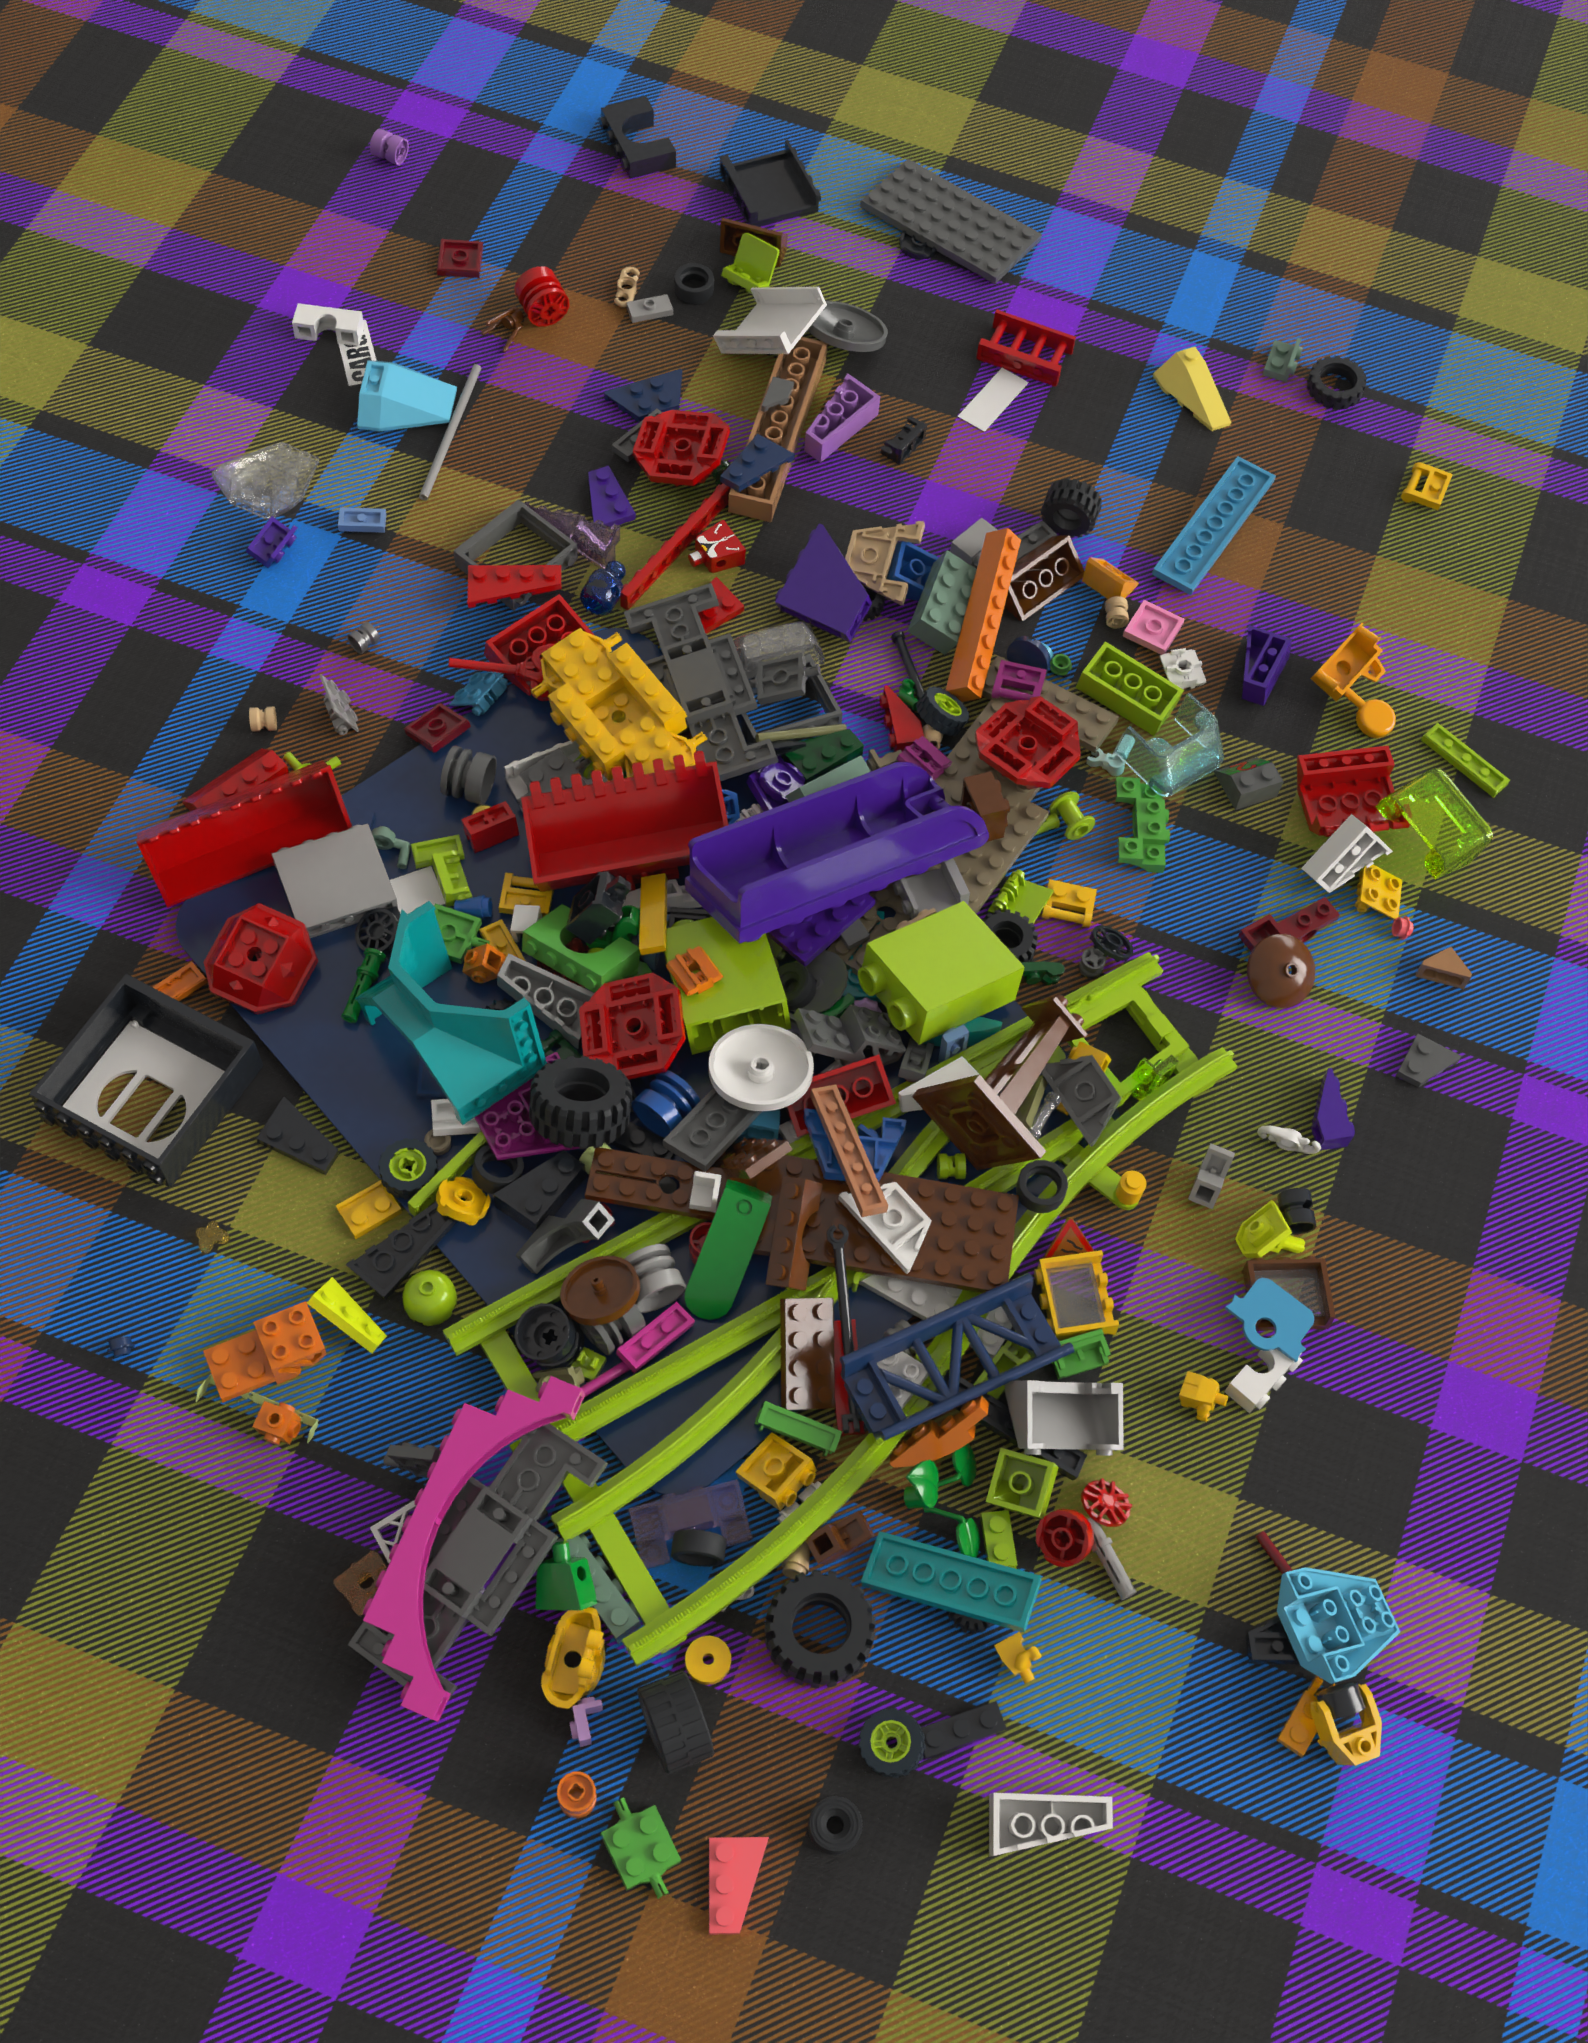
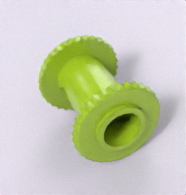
(1067, 807)

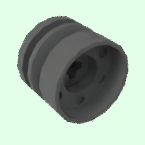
(468, 774)
(608, 1334)

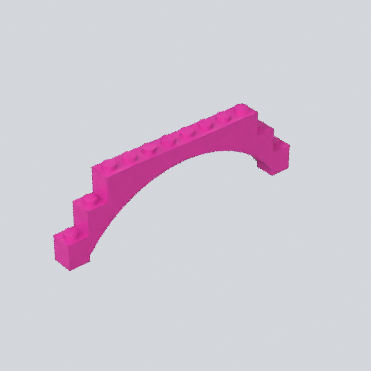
(400, 1589)

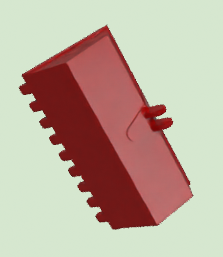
(621, 823)
(242, 832)

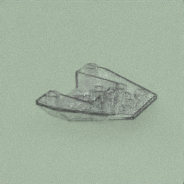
(267, 479)

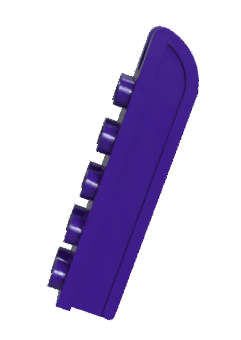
(827, 849)

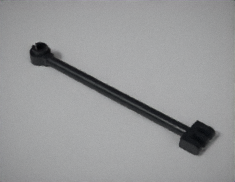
(845, 1317)

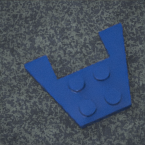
(877, 1149)

